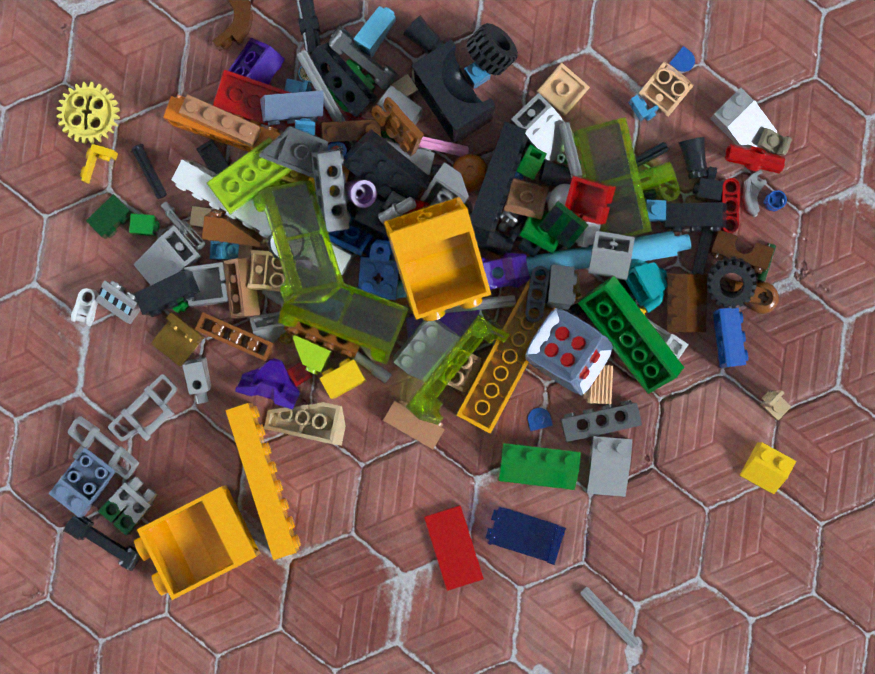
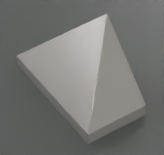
(267, 326)

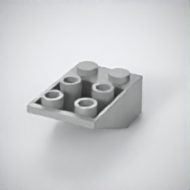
(541, 125)
(167, 256)

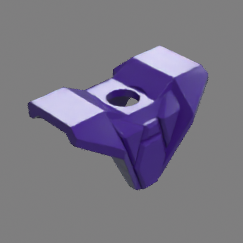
(514, 269)
(270, 382)

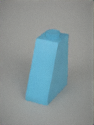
(375, 30)

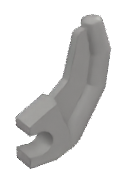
(750, 192)

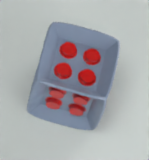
(569, 351)

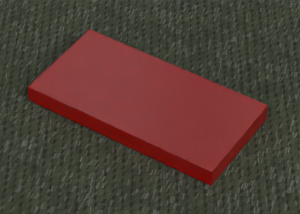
(453, 547)

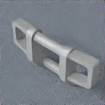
(127, 413)
(95, 433)

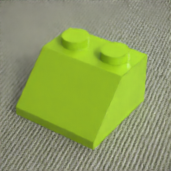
(312, 355)

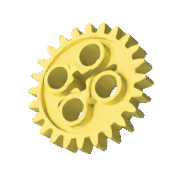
(71, 112)

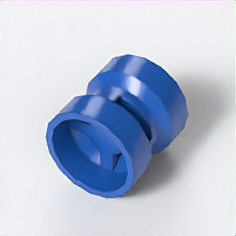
(778, 198)

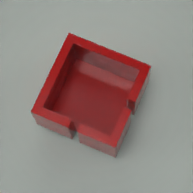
(590, 199)

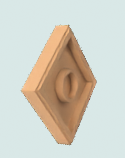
(563, 89)

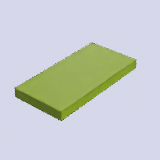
(246, 178)

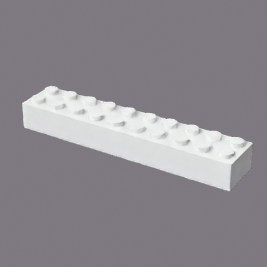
(194, 178)

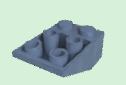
(82, 483)

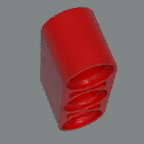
(734, 199)

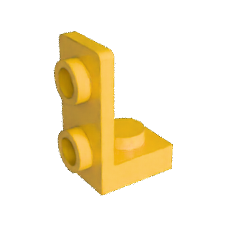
(91, 155)

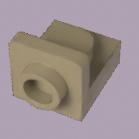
(774, 142)

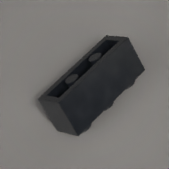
(696, 216)
(167, 293)

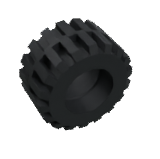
(492, 49)
(731, 298)

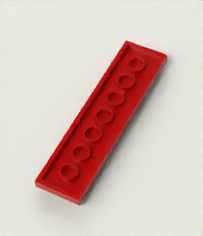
(242, 98)

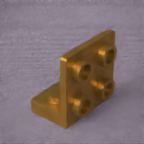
(177, 339)

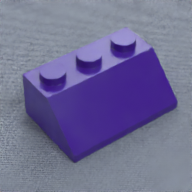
(257, 62)

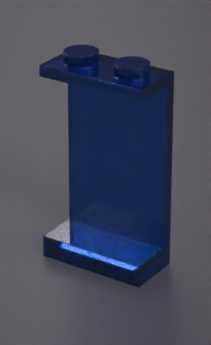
(525, 534)

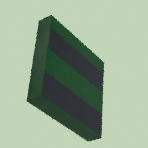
(563, 225)

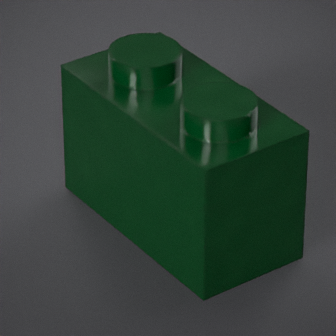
(109, 217)

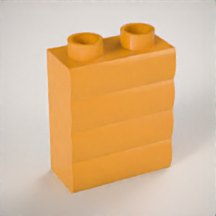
(438, 259)
(196, 543)

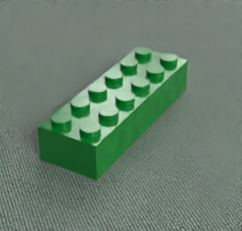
(631, 335)

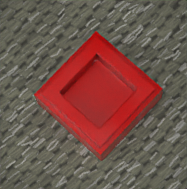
(299, 374)

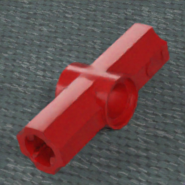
(755, 158)

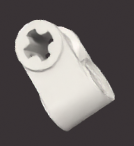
(85, 308)

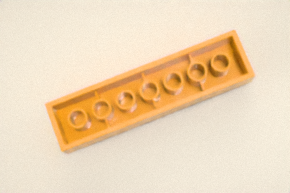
(502, 367)
(263, 481)

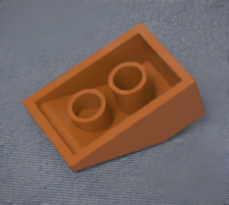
(222, 228)

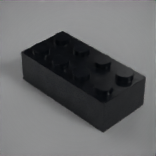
(385, 167)

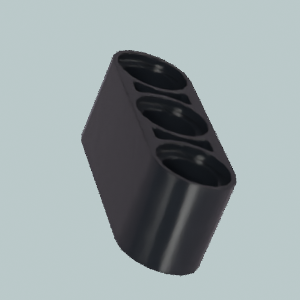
(540, 285)

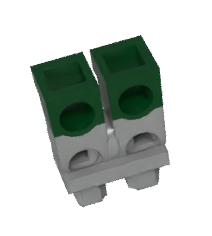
(133, 501)

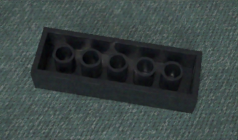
(497, 181)

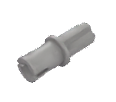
(397, 209)

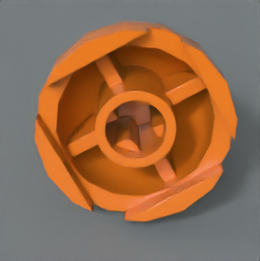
(472, 170)

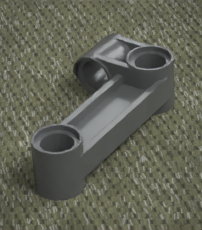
(342, 43)

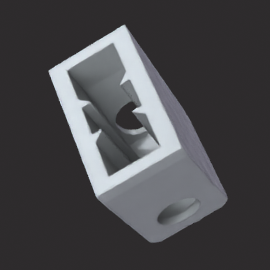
(197, 370)

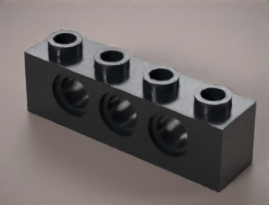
(351, 82)

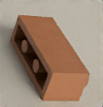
(242, 301)
(408, 423)

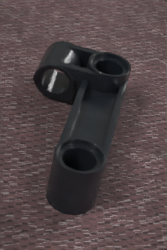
(82, 528)

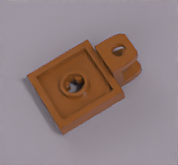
(398, 126)

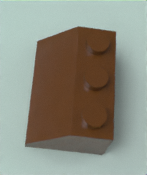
(687, 303)

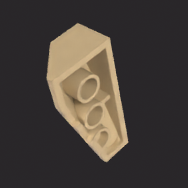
(315, 422)

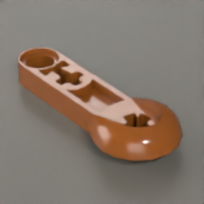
(755, 302)

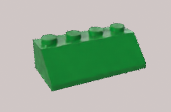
(539, 466)

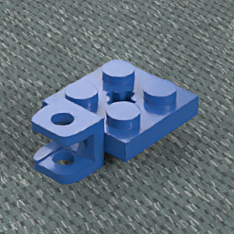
(380, 263)

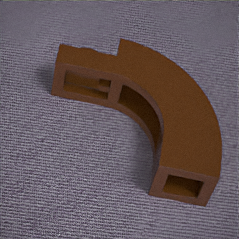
(239, 27)

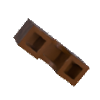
(347, 130)
(725, 247)

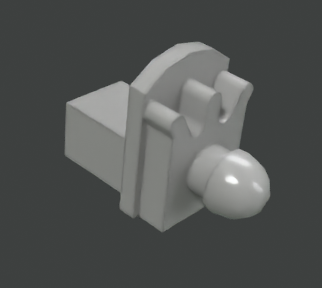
(508, 220)

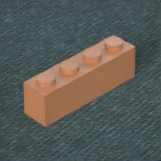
(220, 121)

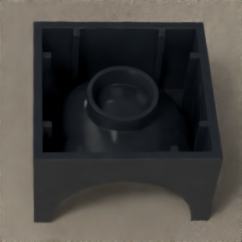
(450, 94)

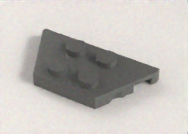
(294, 150)

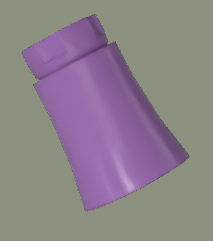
(361, 192)

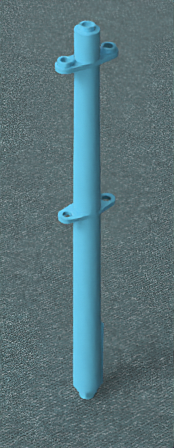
(644, 248)

